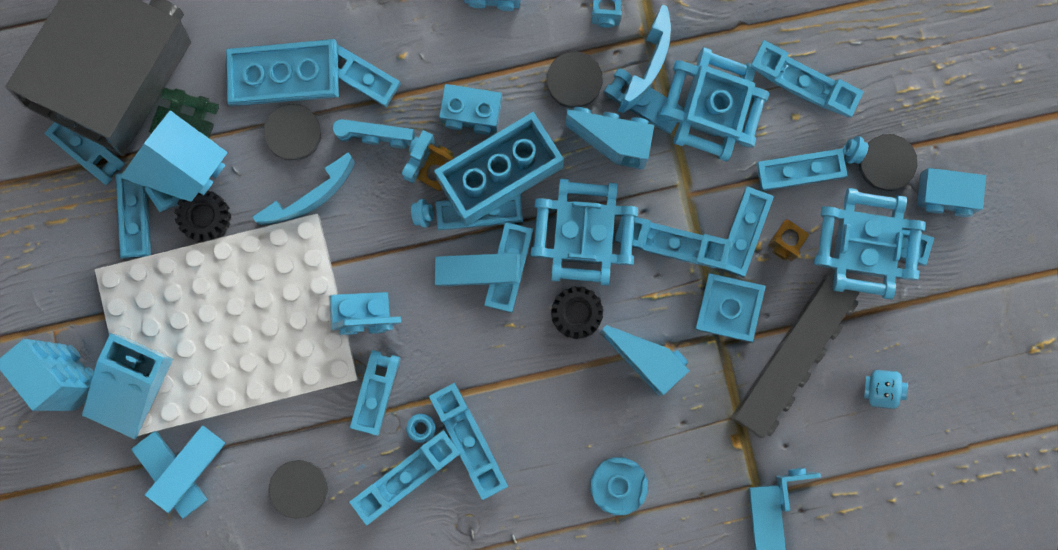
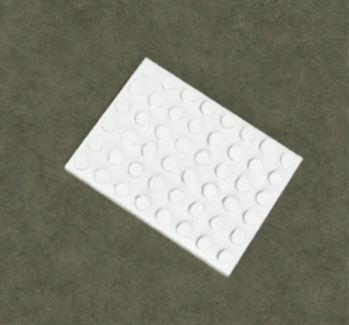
(236, 317)

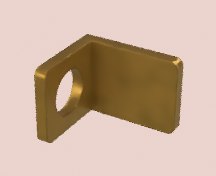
(438, 156)
(782, 249)

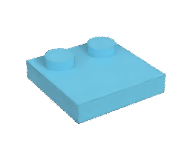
(730, 307)

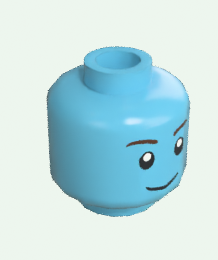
(885, 389)

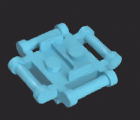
(715, 104)
(584, 232)
(869, 244)

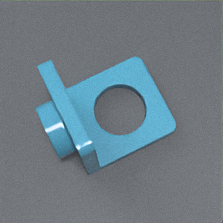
(604, 17)
(794, 475)

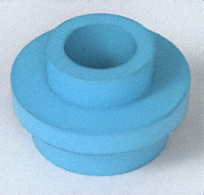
(855, 150)
(422, 213)
(411, 428)

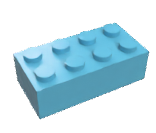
(499, 168)
(47, 375)

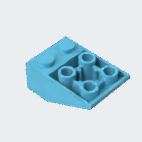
(618, 139)
(125, 384)

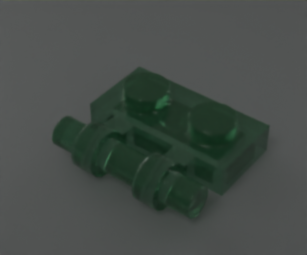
(178, 99)

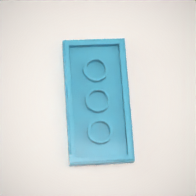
(282, 72)

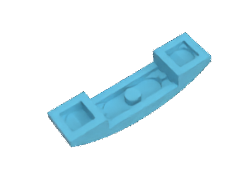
(660, 36)
(805, 82)
(337, 171)
(679, 244)
(469, 441)
(404, 477)

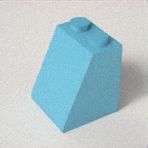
(176, 160)

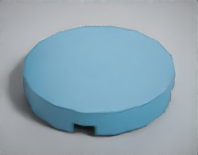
(619, 486)

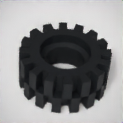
(212, 230)
(582, 295)

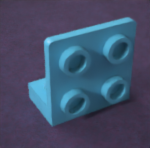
(361, 311)

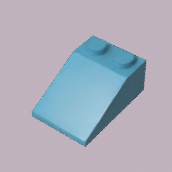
(651, 361)

